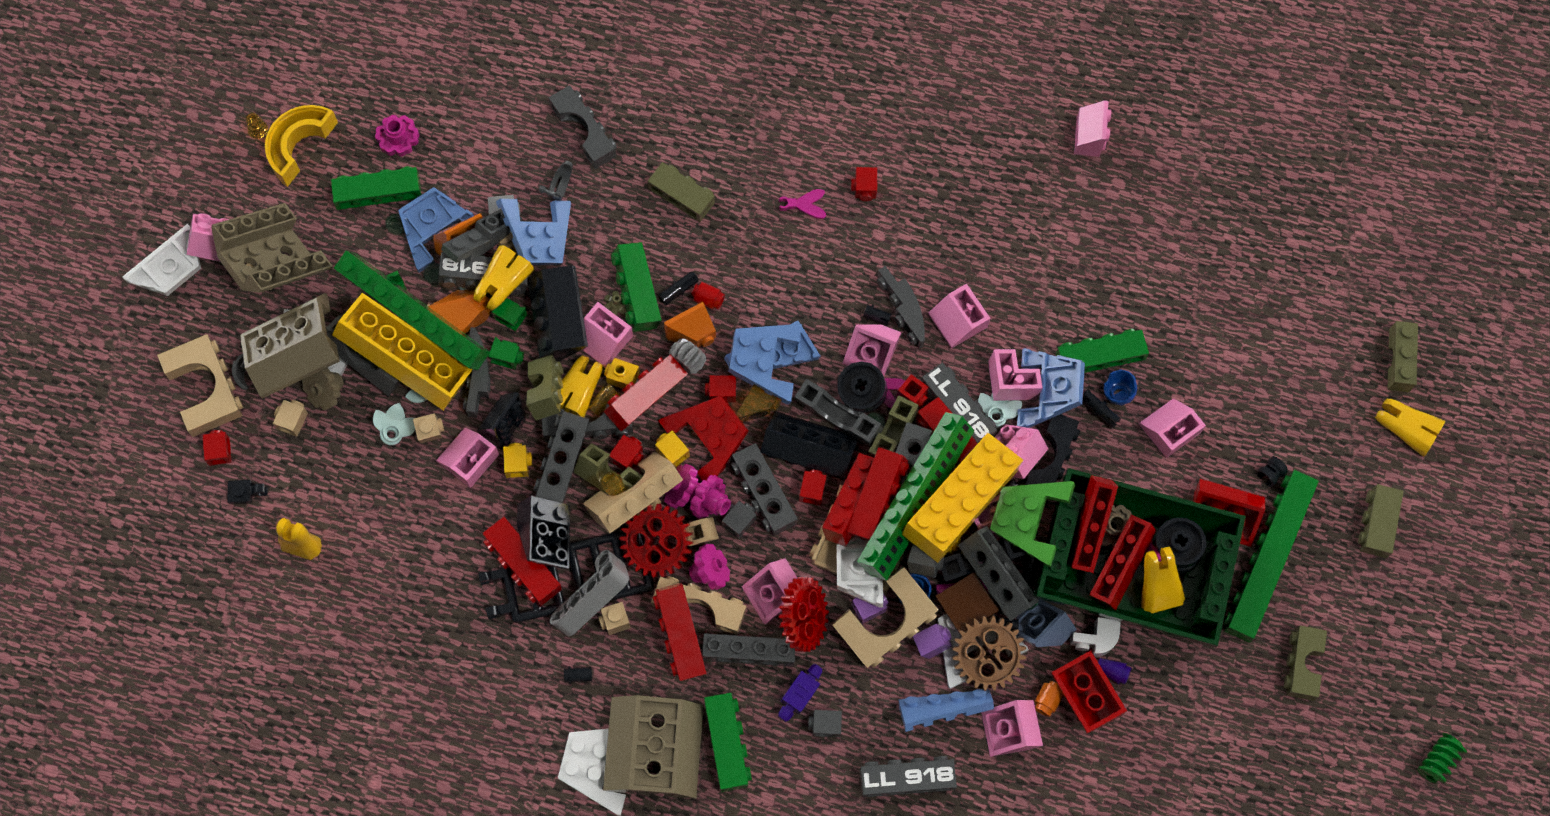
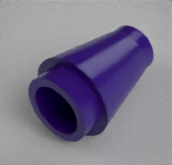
(1115, 670)

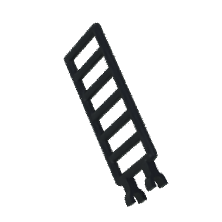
(537, 612)

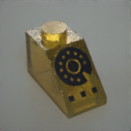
(758, 404)

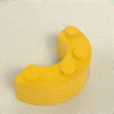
(289, 130)

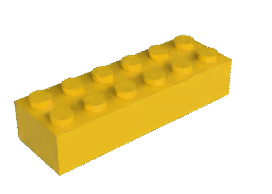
(401, 351)
(962, 497)

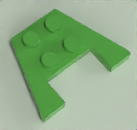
(1020, 513)

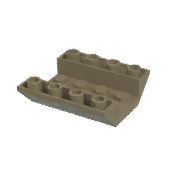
(259, 241)
(290, 350)
(636, 743)

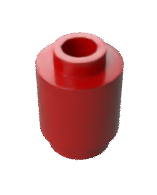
(709, 295)

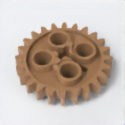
(1004, 640)

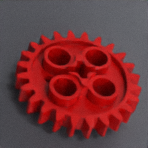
(642, 554)
(803, 614)

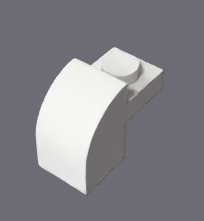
(1104, 638)

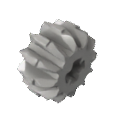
(688, 355)

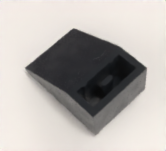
(503, 420)
(545, 531)

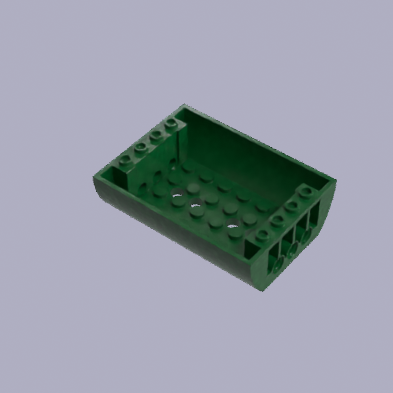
(1204, 587)

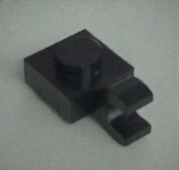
(242, 491)

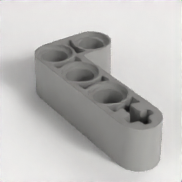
(592, 595)

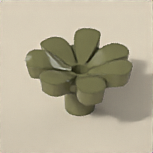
(614, 304)

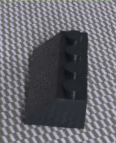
(557, 312)
(808, 444)

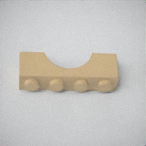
(727, 613)

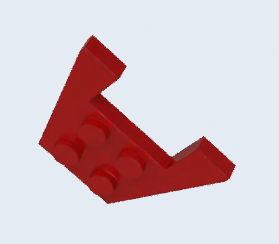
(715, 426)

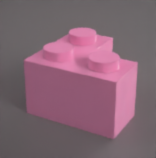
(1009, 381)

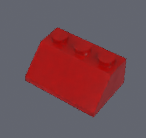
(1234, 501)
(1089, 692)

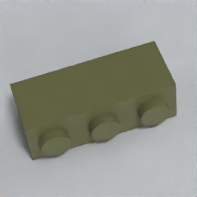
(681, 191)
(1380, 521)

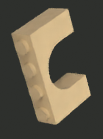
(222, 404)
(615, 510)
(872, 647)

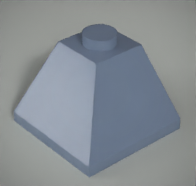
(1045, 625)

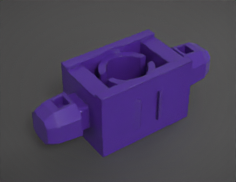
(800, 692)

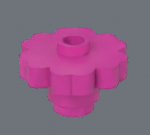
(397, 135)
(685, 490)
(710, 498)
(710, 567)

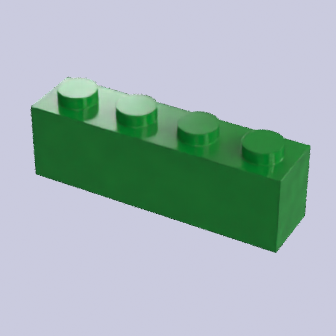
(376, 188)
(636, 287)
(1108, 350)
(726, 742)

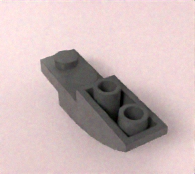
(477, 241)
(909, 311)
(477, 384)

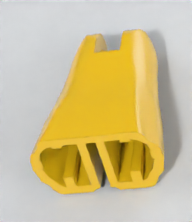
(502, 276)
(579, 387)
(1410, 425)
(297, 540)
(1161, 582)

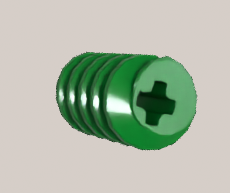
(1441, 758)

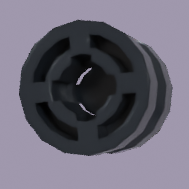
(1273, 470)

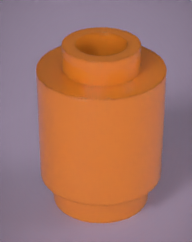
(1048, 698)

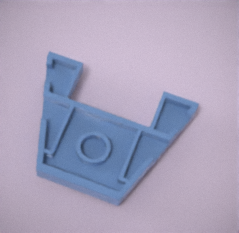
(427, 217)
(538, 241)
(754, 357)
(1061, 384)

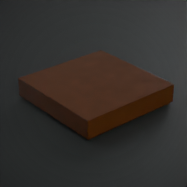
(966, 601)

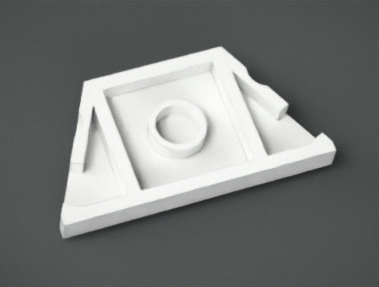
(166, 266)
(853, 577)

